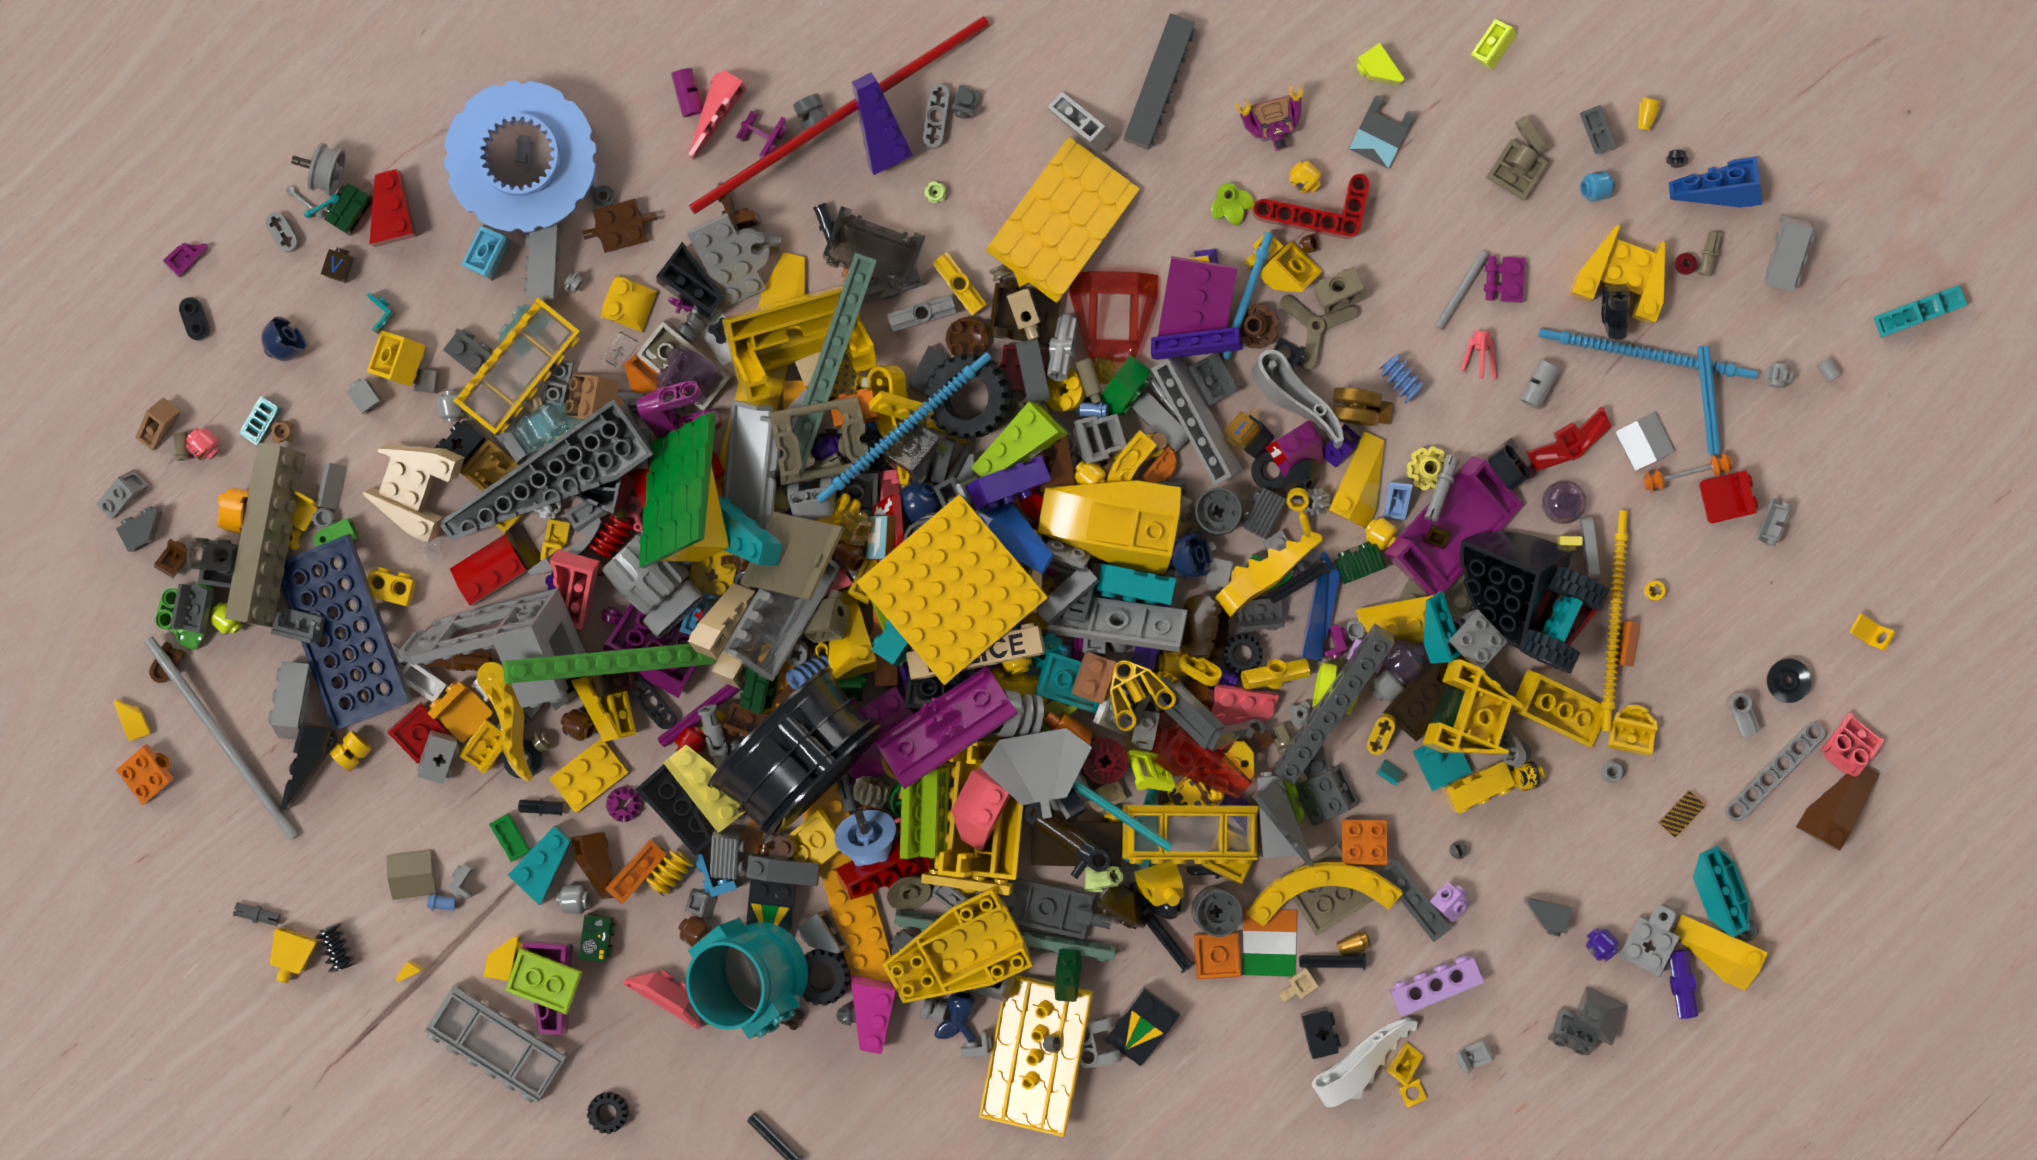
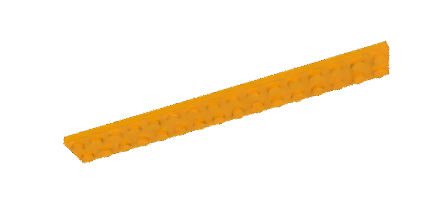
(856, 918)

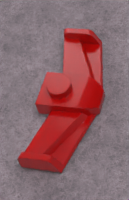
(1570, 442)

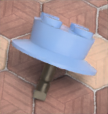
(866, 836)

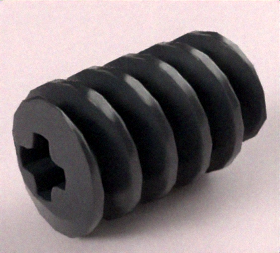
(335, 948)

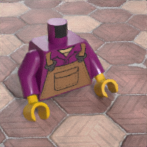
(1273, 118)

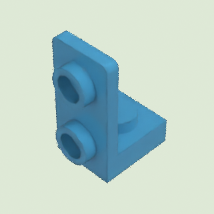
(723, 886)

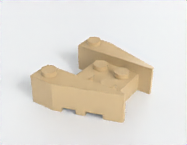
(409, 485)
(716, 629)

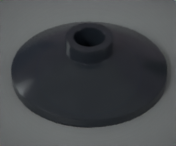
(1302, 475)
(1799, 677)

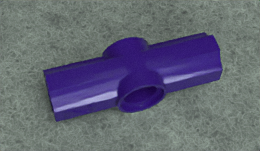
(1683, 984)

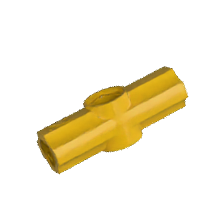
(950, 272)
(1275, 674)

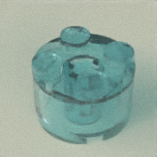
(541, 426)

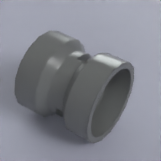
(696, 323)

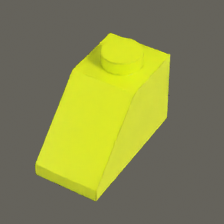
(1378, 66)

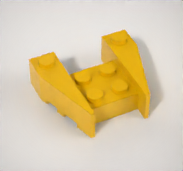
(1624, 263)
(1480, 715)

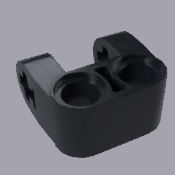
(1614, 310)
(1510, 466)

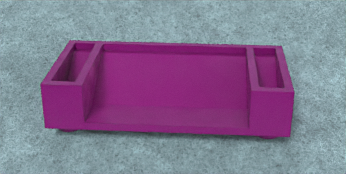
(1472, 506)

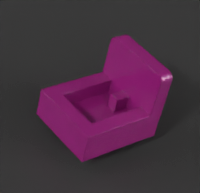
(1338, 636)

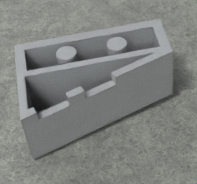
(1789, 253)
(290, 699)

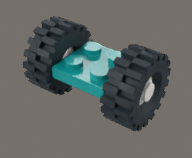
(1574, 592)

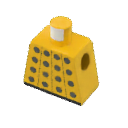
(848, 380)

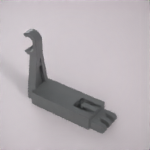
(1201, 722)

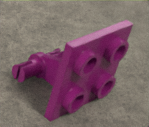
(770, 146)

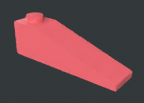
(721, 98)

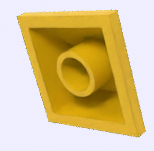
(1290, 270)

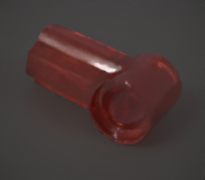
(1163, 733)

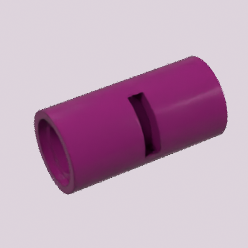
(687, 92)

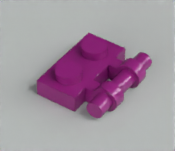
(1512, 279)

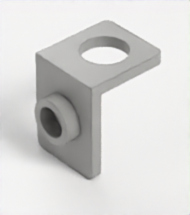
(1145, 730)

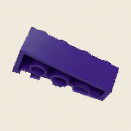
(880, 130)

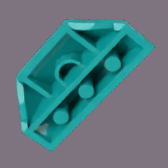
(1722, 891)

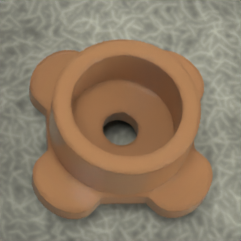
(276, 431)

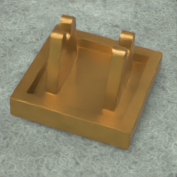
(488, 466)

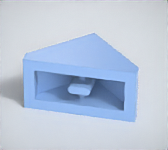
(1397, 500)

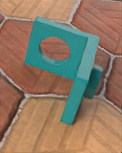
(383, 304)

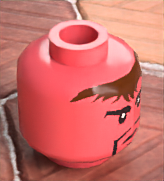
(202, 444)

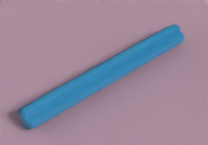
(1709, 401)

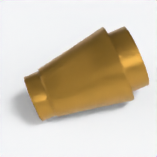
(1354, 943)

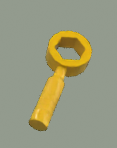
(1300, 507)

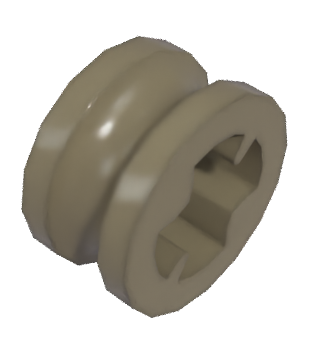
(1000, 272)

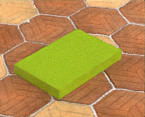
(543, 981)

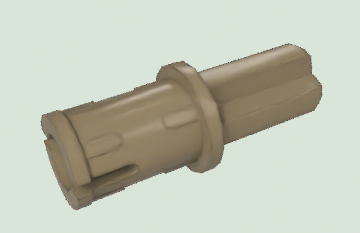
(1710, 253)

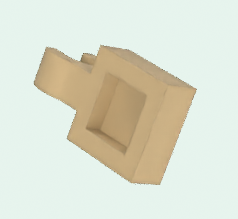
(1300, 984)

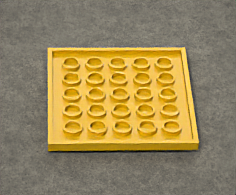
(951, 589)

